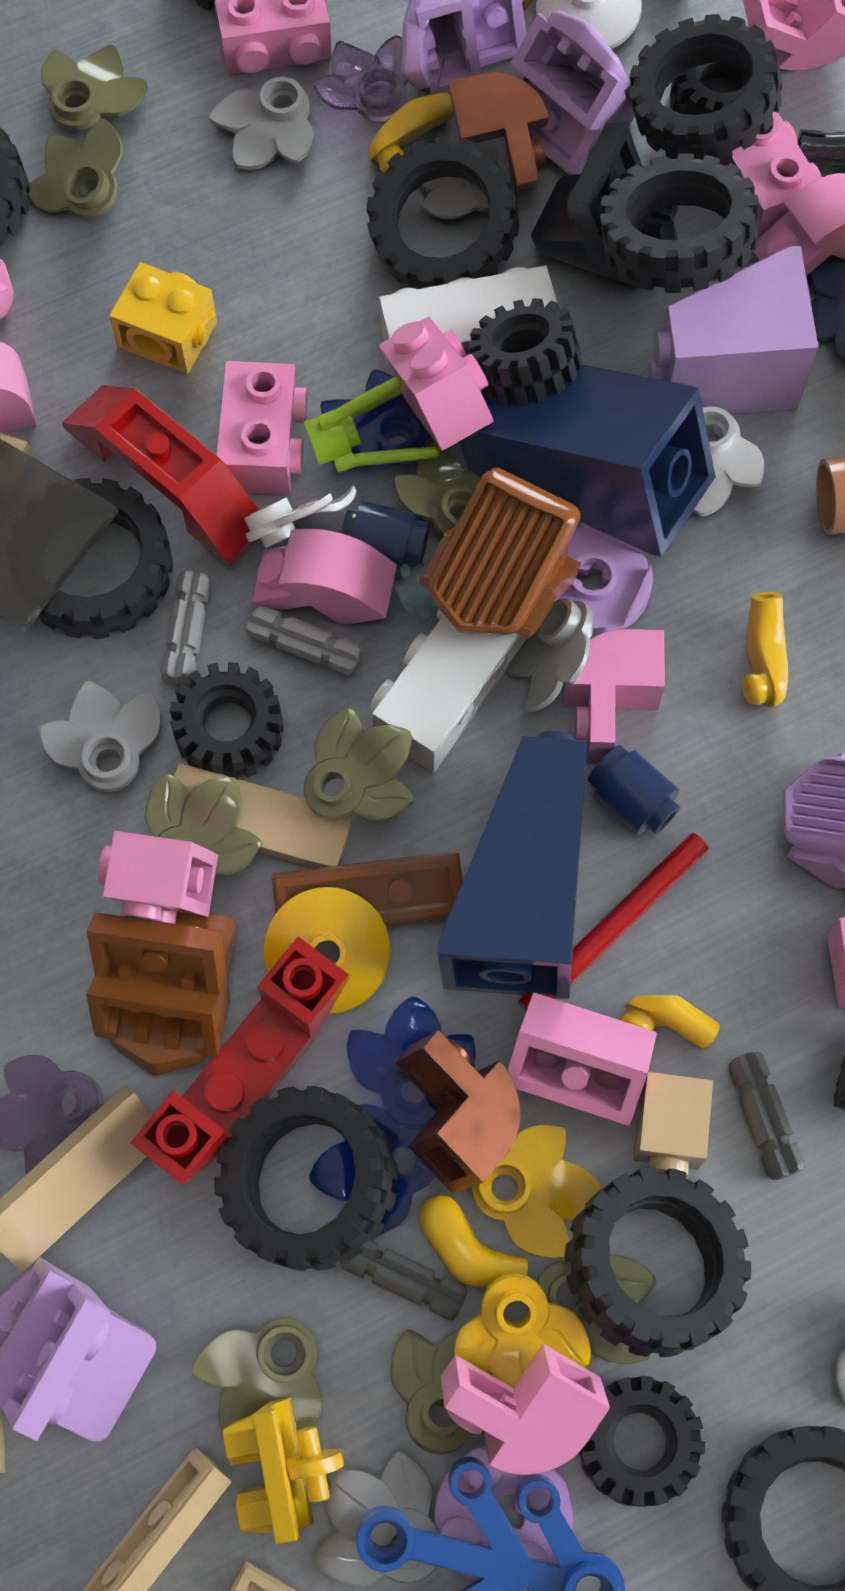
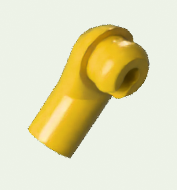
(672, 1013)

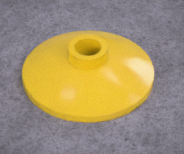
(340, 918)

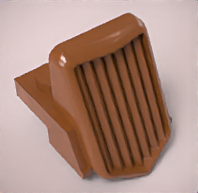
(504, 558)
(161, 987)

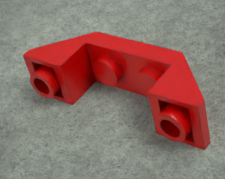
(172, 461)
(249, 1066)

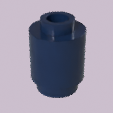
(389, 531)
(634, 790)

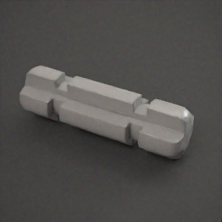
(185, 627)
(304, 640)

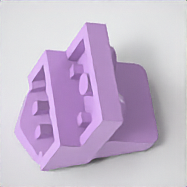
(457, 38)
(578, 84)
(817, 820)
(66, 1355)

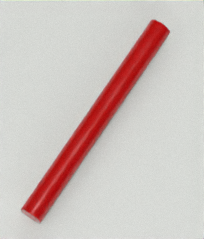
(632, 907)

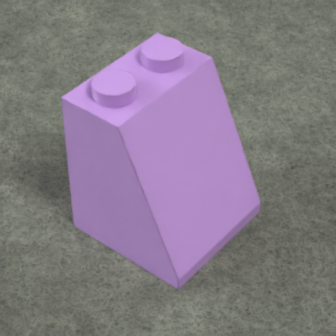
(743, 338)

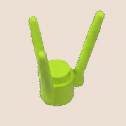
(335, 433)

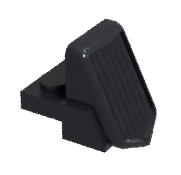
(571, 218)

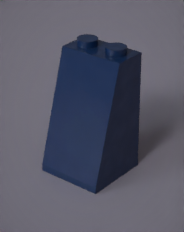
(611, 445)
(520, 892)

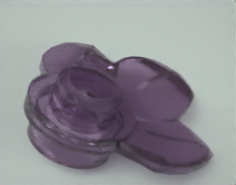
(363, 78)
(33, 1110)

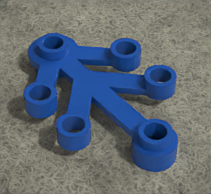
(504, 1563)

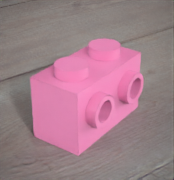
(272, 33)
(776, 170)
(438, 380)
(260, 425)
(157, 876)
(581, 1059)

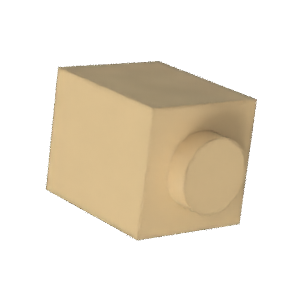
(673, 1122)

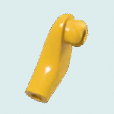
(408, 124)
(766, 651)
(459, 1247)

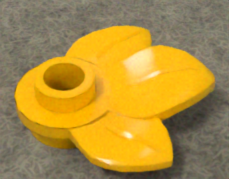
(545, 1195)
(509, 1346)

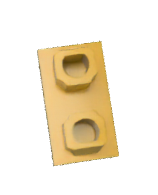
(291, 1469)

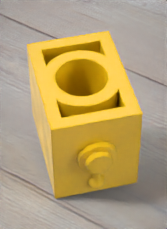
(163, 317)

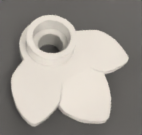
(733, 459)
(275, 521)

